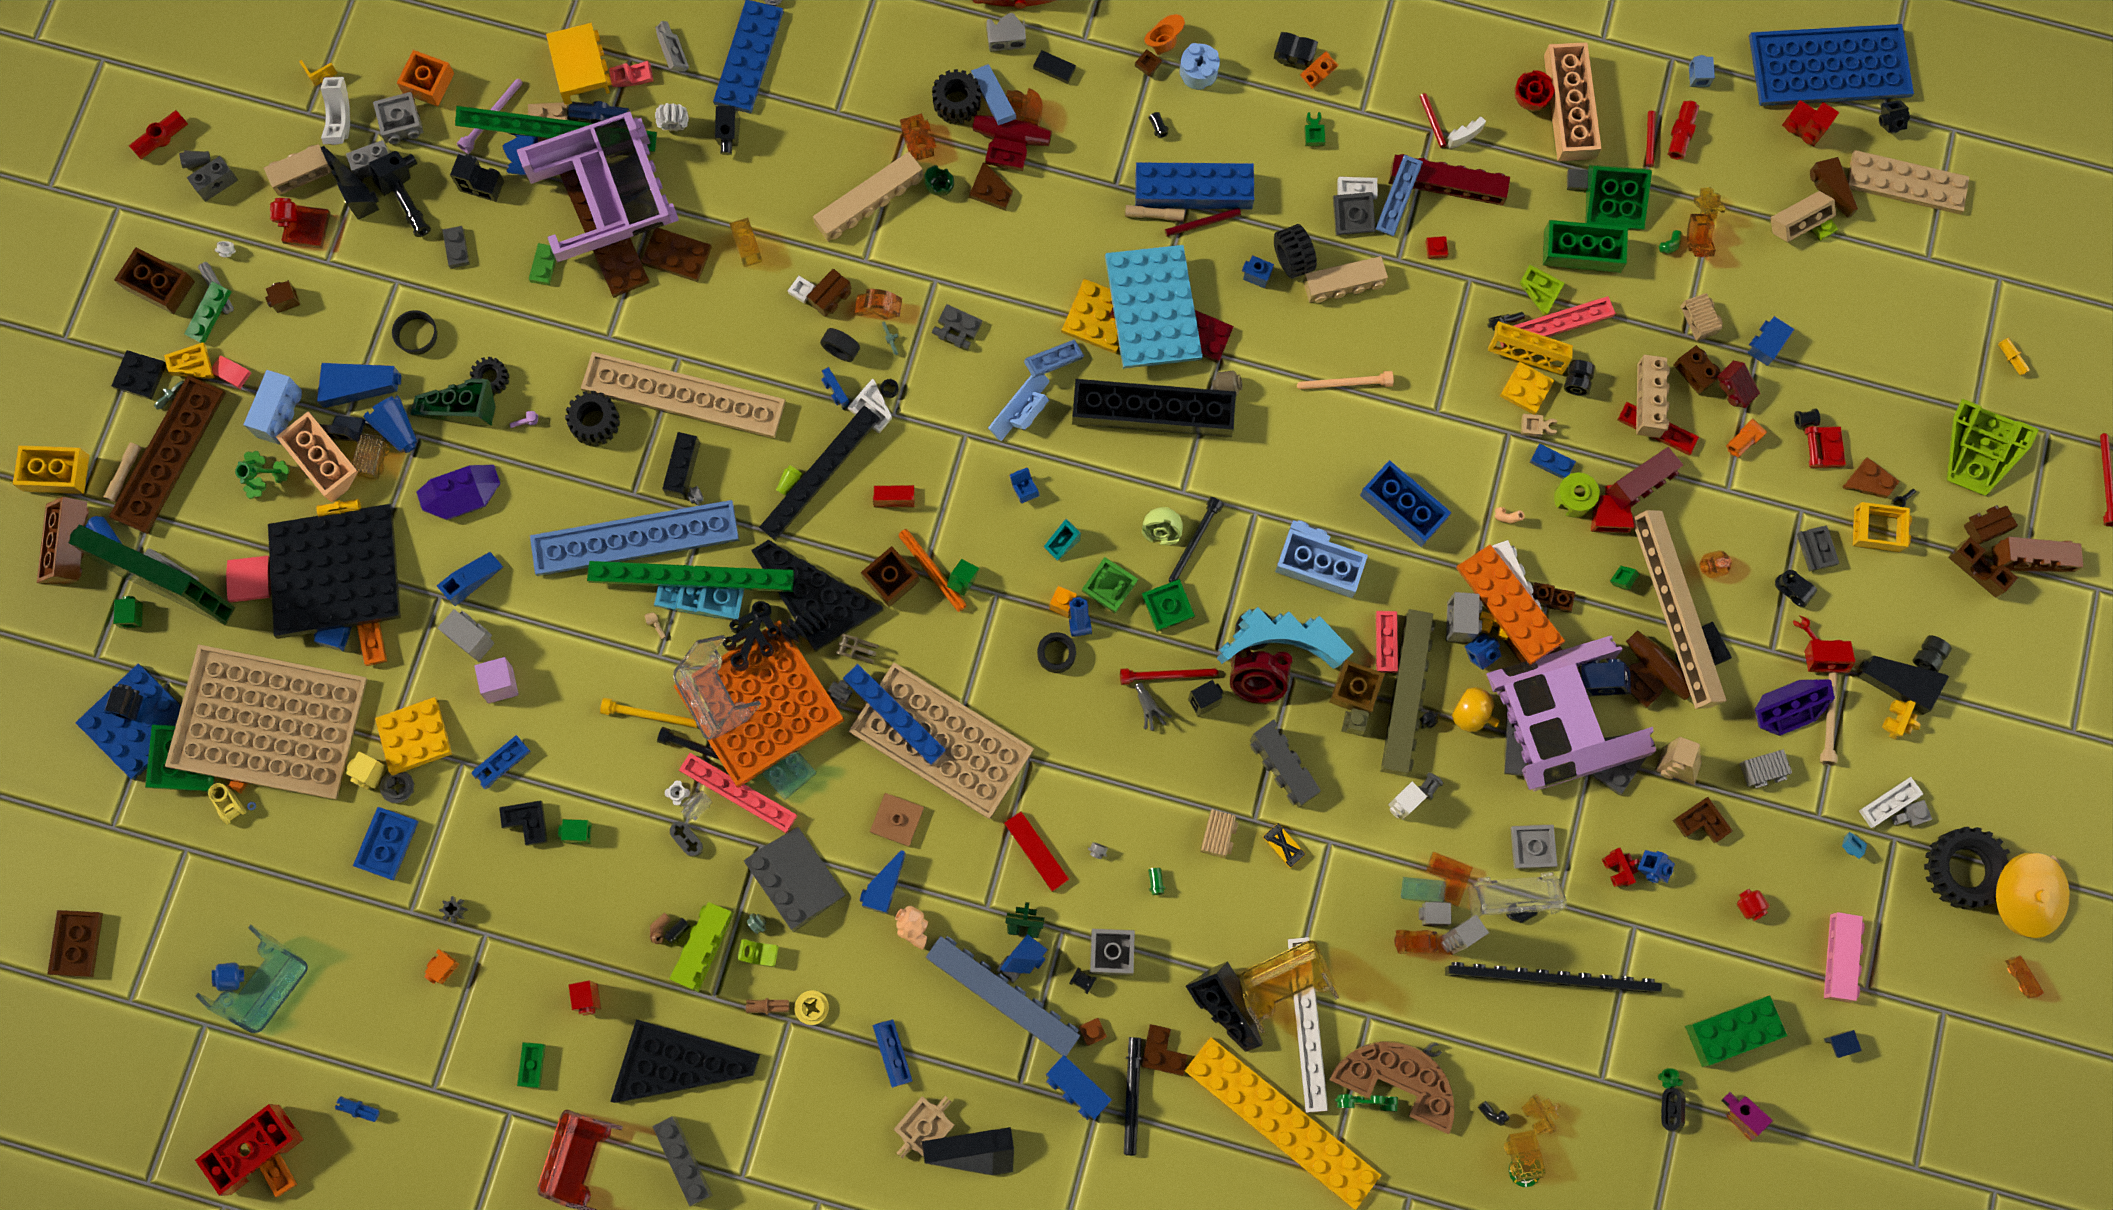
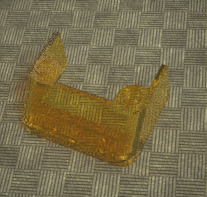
(1284, 977)

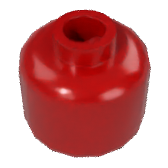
(283, 212)
(1752, 904)

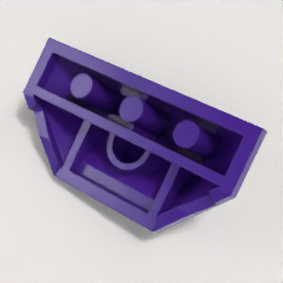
(459, 491)
(1793, 705)

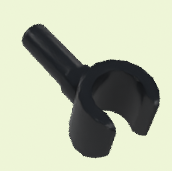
(1903, 499)

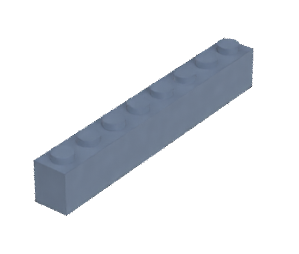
(1002, 996)

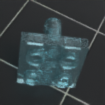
(789, 774)

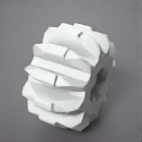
(671, 117)

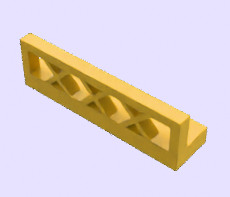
(1533, 345)

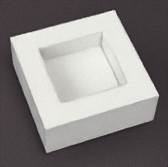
(801, 289)

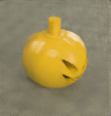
(1474, 710)

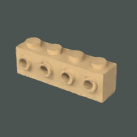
(1652, 396)

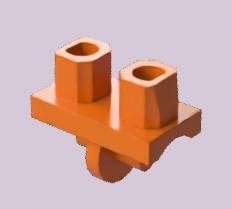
(1319, 70)

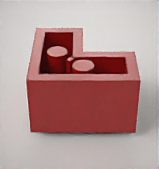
(1810, 123)

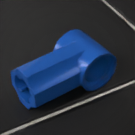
(1080, 620)

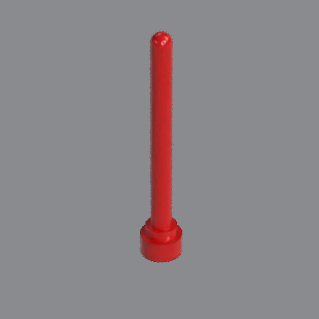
(2108, 479)
(1128, 676)

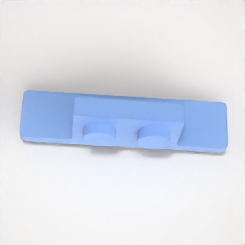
(1021, 408)

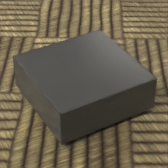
(1577, 179)

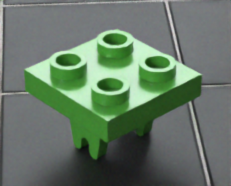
(1109, 585)

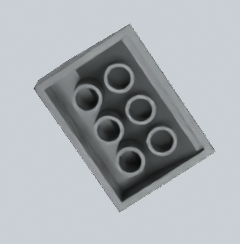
(794, 878)

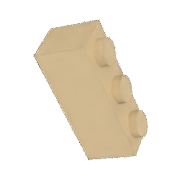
(297, 169)
(1803, 216)

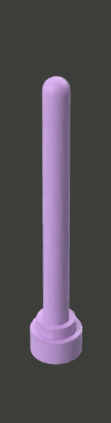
(466, 143)

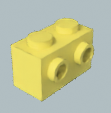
(366, 771)

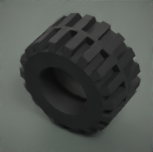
(951, 83)
(1295, 251)
(586, 404)

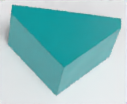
(1063, 540)

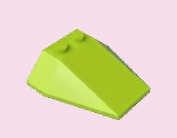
(1985, 447)

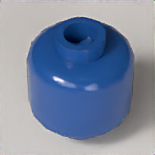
(227, 976)

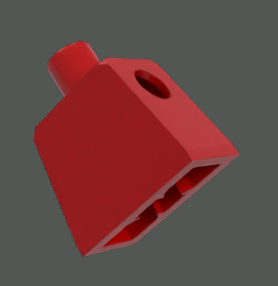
(1609, 516)

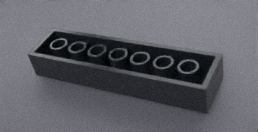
(1154, 407)

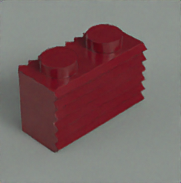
(1738, 384)

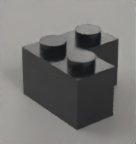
(474, 179)

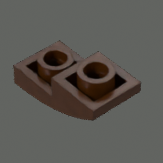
(1553, 598)

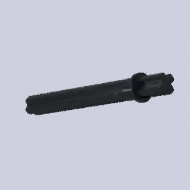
(1132, 1096)

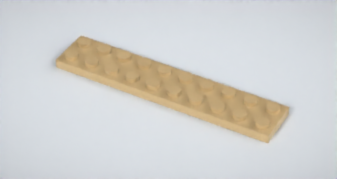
(683, 395)

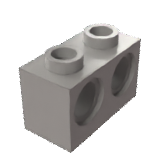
(360, 158)

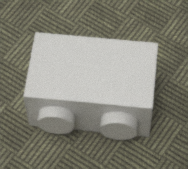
(1406, 801)

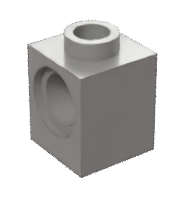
(1435, 914)

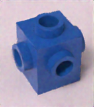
(1483, 651)
(1656, 866)

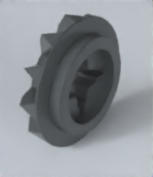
(391, 794)

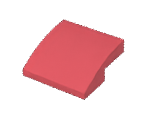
(248, 579)

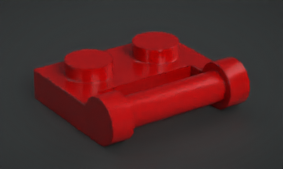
(1831, 447)

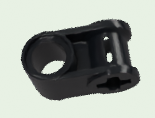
(1796, 589)

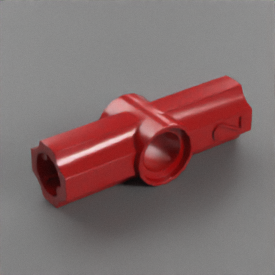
(167, 127)
(1683, 130)

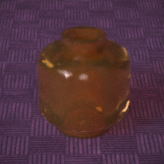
(1715, 564)

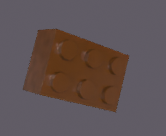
(154, 280)

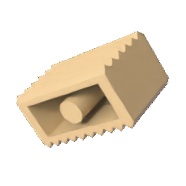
(1701, 316)
(1218, 834)

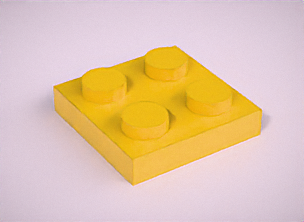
(1527, 388)

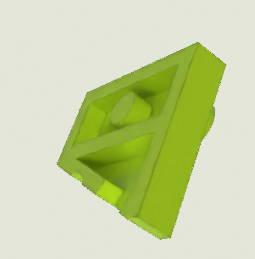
(1541, 288)

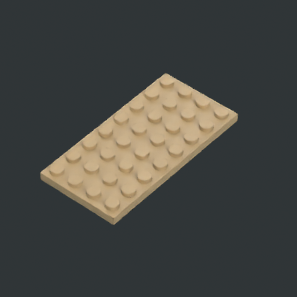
(978, 756)

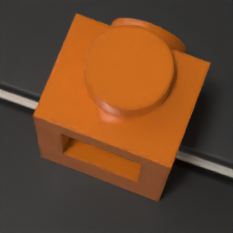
(440, 967)

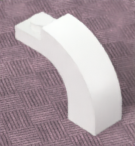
(337, 110)

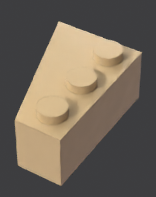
(1680, 760)

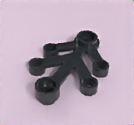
(750, 634)

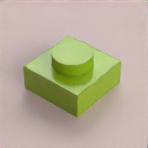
(1825, 229)

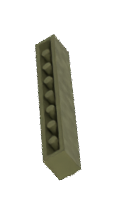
(1407, 692)

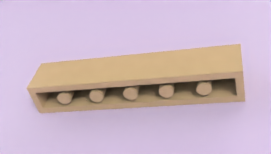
(868, 197)

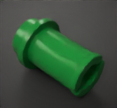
(1156, 881)

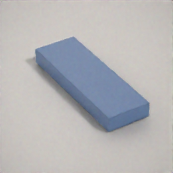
(1053, 358)

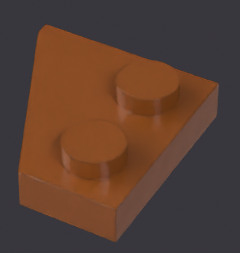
(1871, 479)

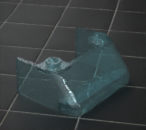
(265, 990)

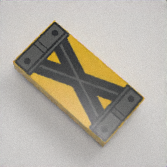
(1284, 845)

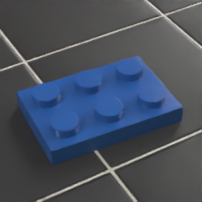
(385, 843)

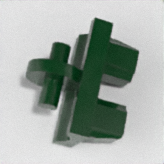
(1016, 920)

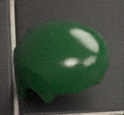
(938, 181)

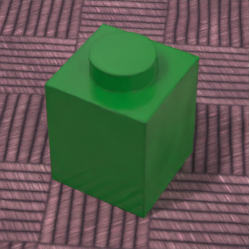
(962, 577)
(128, 612)
(575, 831)

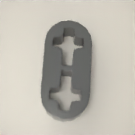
(682, 842)

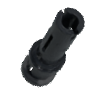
(413, 216)

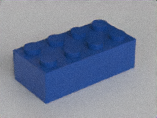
(1405, 503)

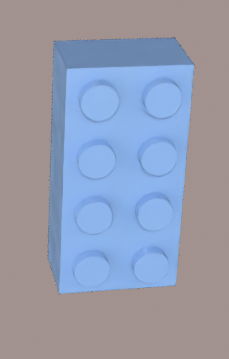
(1321, 563)

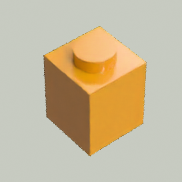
(1061, 601)

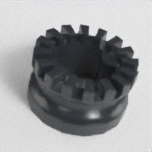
(892, 383)

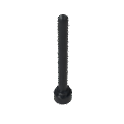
(1213, 507)
(666, 736)

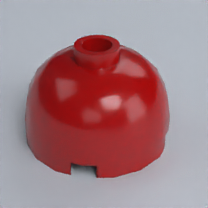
(1534, 90)

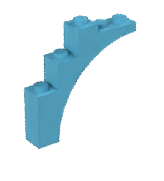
(1313, 636)

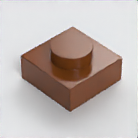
(1092, 1032)

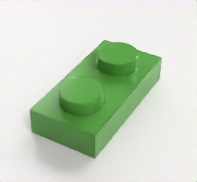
(542, 265)

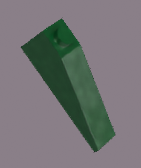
(462, 403)

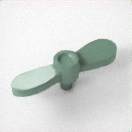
(890, 338)
(169, 395)

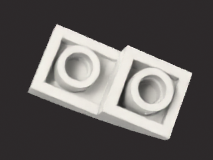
(1463, 134)

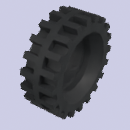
(1985, 847)

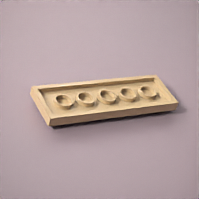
(1908, 182)

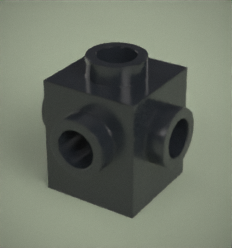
(1894, 116)

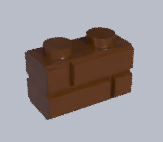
(829, 293)
(1991, 525)

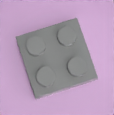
(1533, 846)

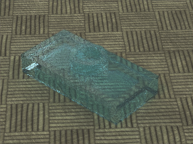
(1423, 890)

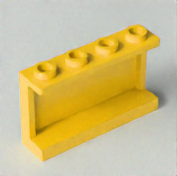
(578, 61)

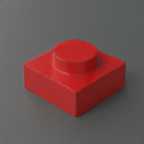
(1436, 247)

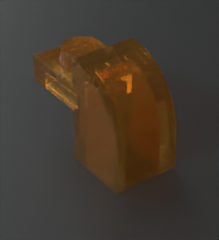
(1029, 103)
(1700, 235)
(878, 302)
(1416, 942)

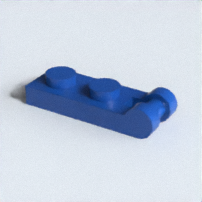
(501, 761)

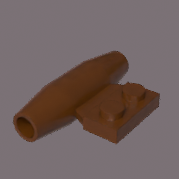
(1653, 671)

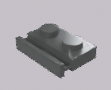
(1818, 548)

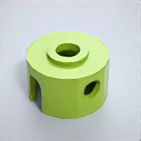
(1577, 505)

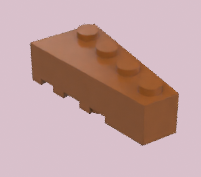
(2038, 555)

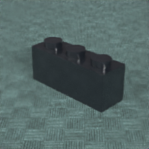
(681, 465)

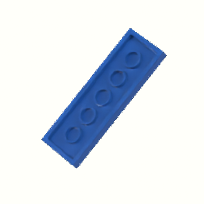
(748, 56)

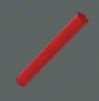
(1433, 120)
(1650, 138)

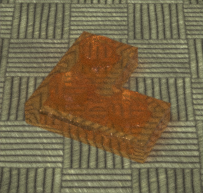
(1454, 874)

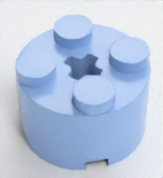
(1199, 66)

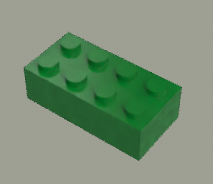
(1585, 246)
(1736, 1031)

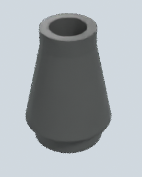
(193, 159)

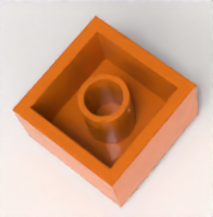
(425, 77)

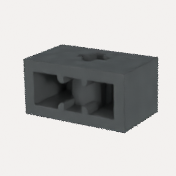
(212, 178)

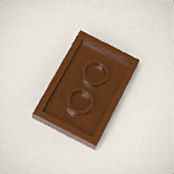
(676, 254)
(75, 943)

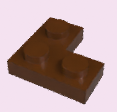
(1706, 816)
(1156, 1053)

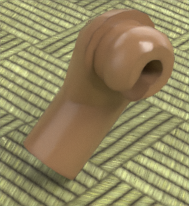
(657, 930)

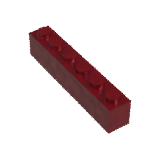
(1457, 181)

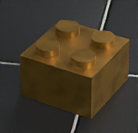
(1356, 687)

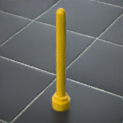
(608, 707)

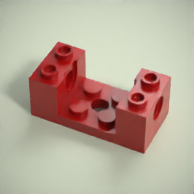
(266, 1133)

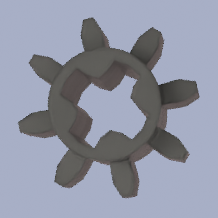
(840, 692)
(450, 905)

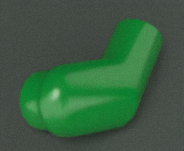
(1671, 245)

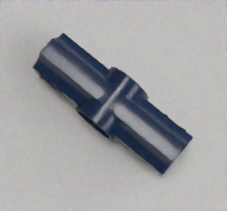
(594, 112)

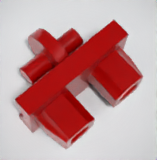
(1625, 866)

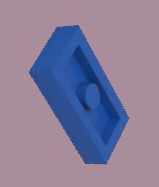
(838, 395)
(1552, 461)

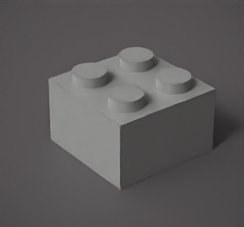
(1463, 617)
(463, 632)
(1112, 952)

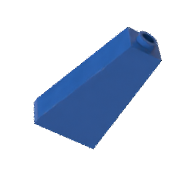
(355, 382)

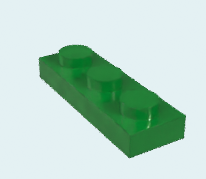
(208, 312)

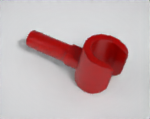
(1805, 625)

